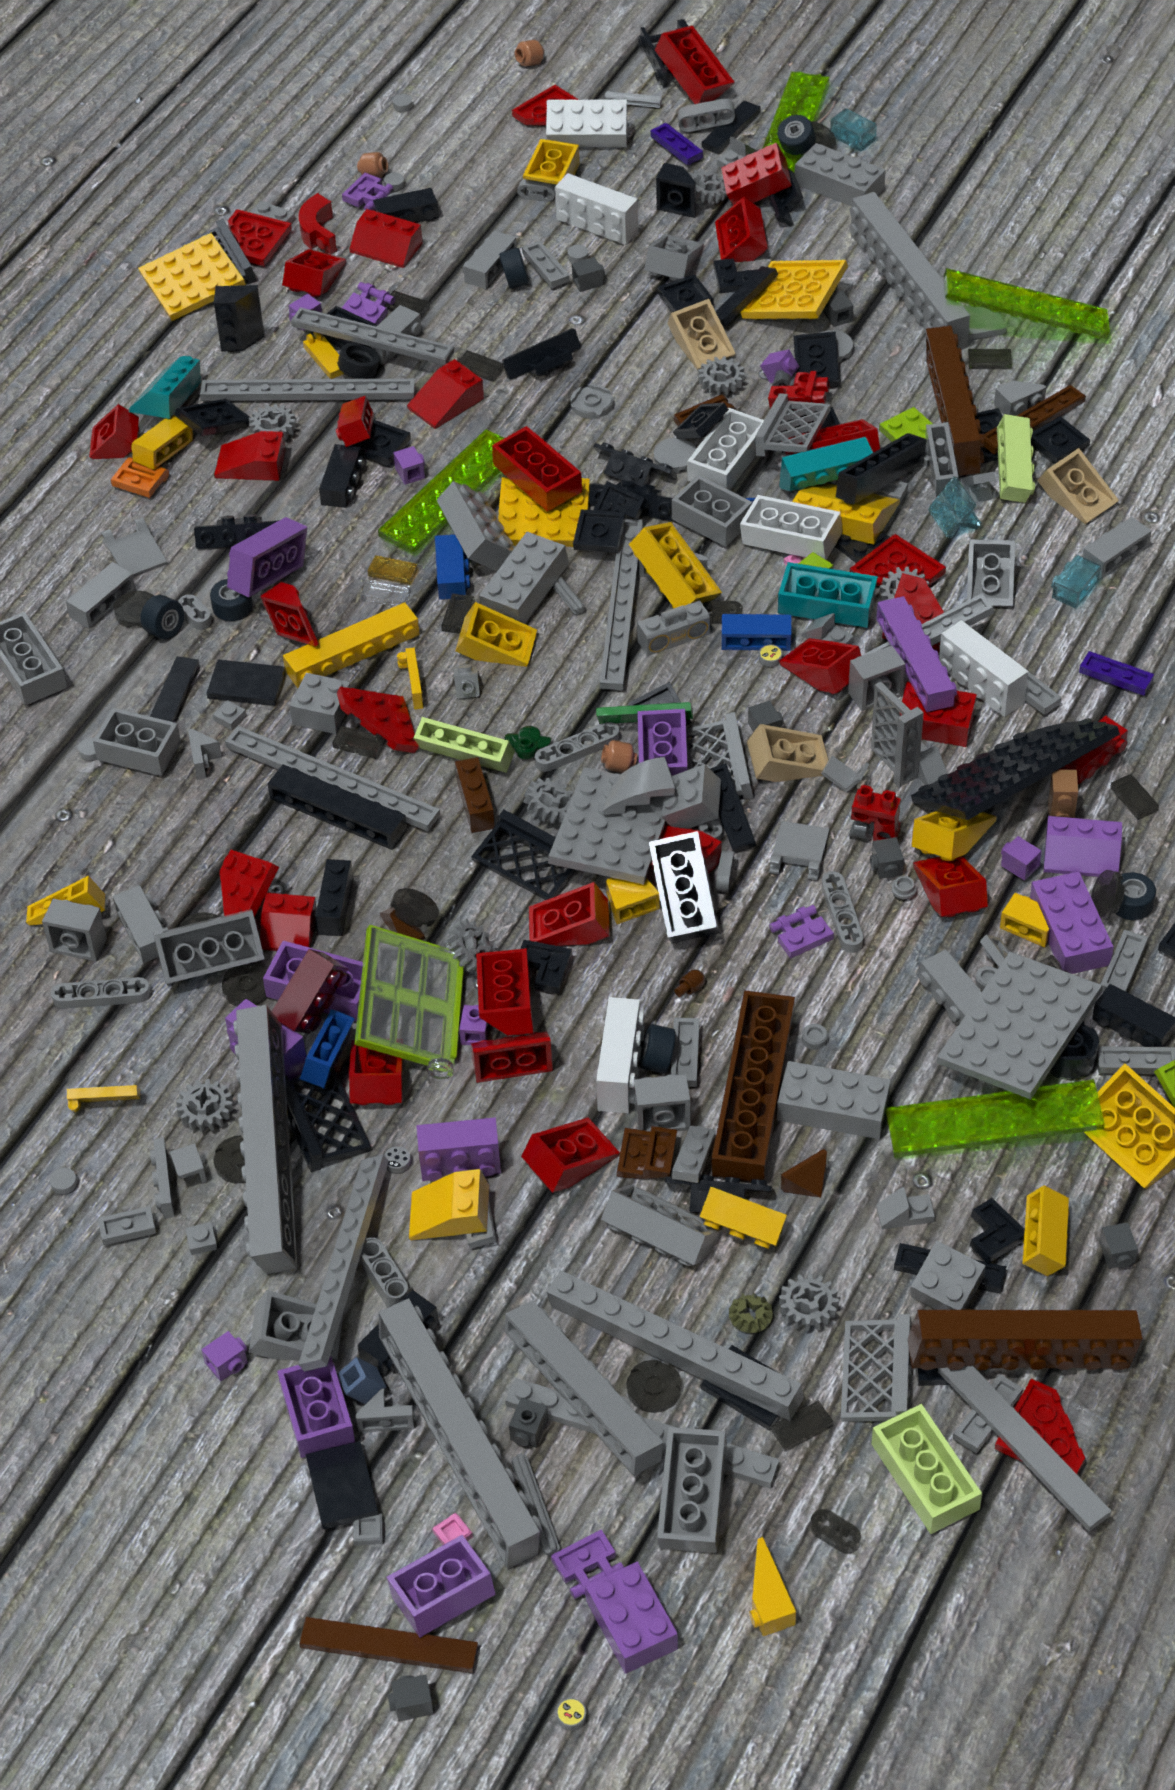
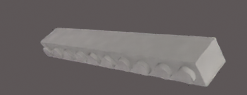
(676, 1345)

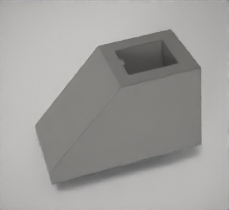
(1018, 396)

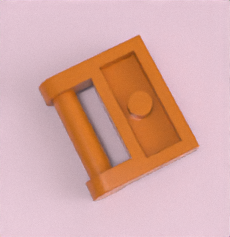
(139, 478)

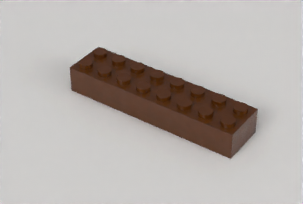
(954, 398)
(753, 1086)
(1024, 1339)

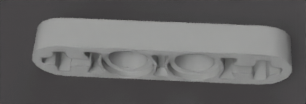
(605, 731)
(843, 911)
(100, 997)

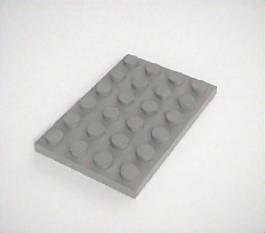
(606, 843)
(1019, 1025)

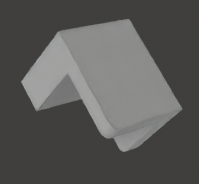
(187, 1162)

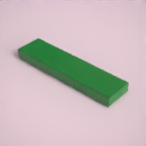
(629, 714)

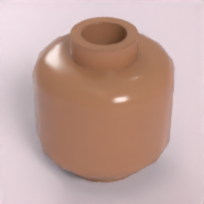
(529, 53)
(373, 164)
(618, 756)

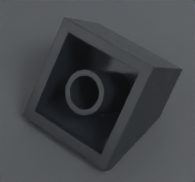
(675, 191)

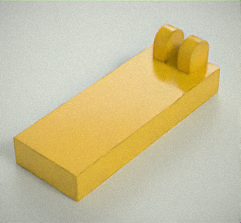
(323, 354)
(408, 660)
(96, 1094)

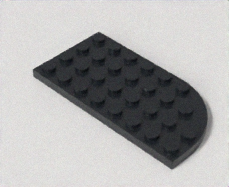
(1012, 767)

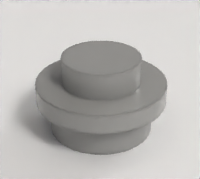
(904, 887)

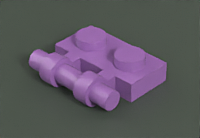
(362, 191)
(367, 309)
(804, 937)
(582, 1557)

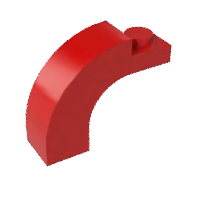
(312, 216)

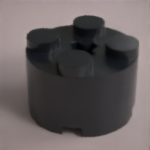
(1079, 1054)

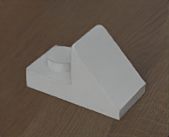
(737, 151)
(979, 486)
(824, 629)
(203, 749)
(930, 765)
(902, 1211)
(377, 1417)

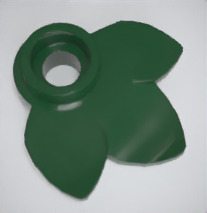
(527, 741)

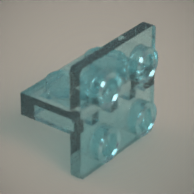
(954, 508)

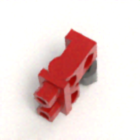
(802, 388)
(875, 811)

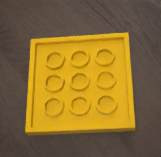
(189, 276)
(797, 290)
(522, 514)

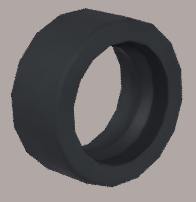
(357, 369)

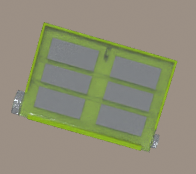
(410, 1000)

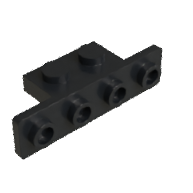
(785, 200)
(543, 356)
(627, 467)
(656, 505)
(229, 531)
(731, 1185)

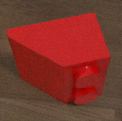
(114, 434)
(287, 919)

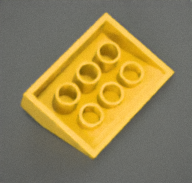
(860, 520)
(1136, 1127)

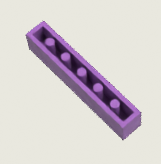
(914, 647)

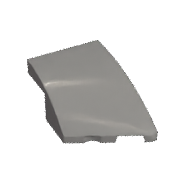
(638, 785)

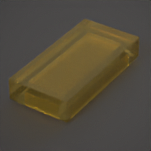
(392, 570)

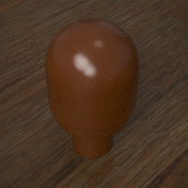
(690, 983)

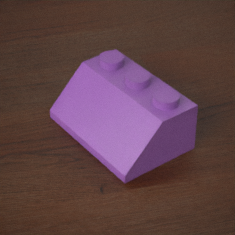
(1082, 846)

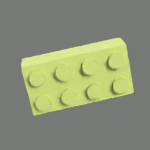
(926, 1468)

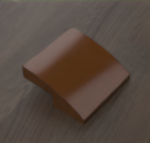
(646, 1153)

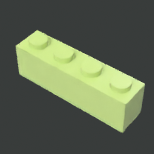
(1015, 458)
(464, 744)

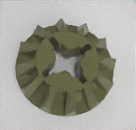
(746, 1322)

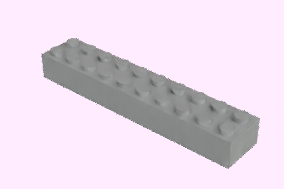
(905, 267)
(265, 1140)
(459, 1433)

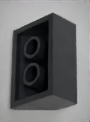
(238, 316)

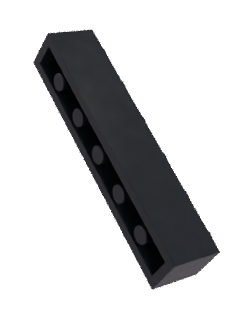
(880, 468)
(337, 806)

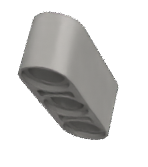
(699, 122)
(383, 1264)

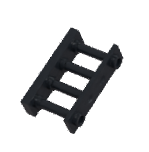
(658, 65)

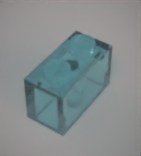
(853, 129)
(1075, 581)

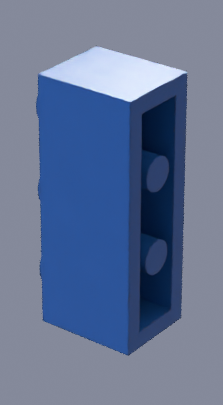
(451, 567)
(755, 631)
(327, 1048)

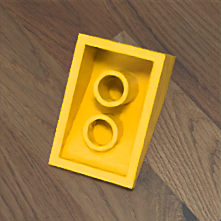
(552, 161)
(495, 637)
(949, 835)
(450, 1206)

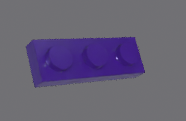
(676, 143)
(1116, 673)

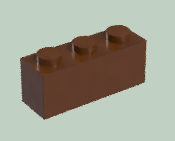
(474, 795)

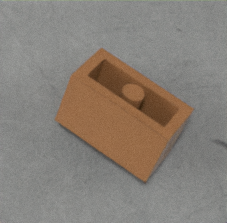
(1063, 793)

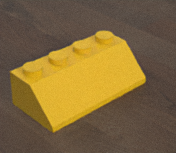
(673, 565)

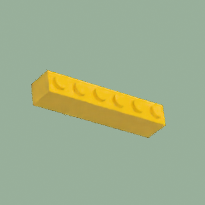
(352, 644)

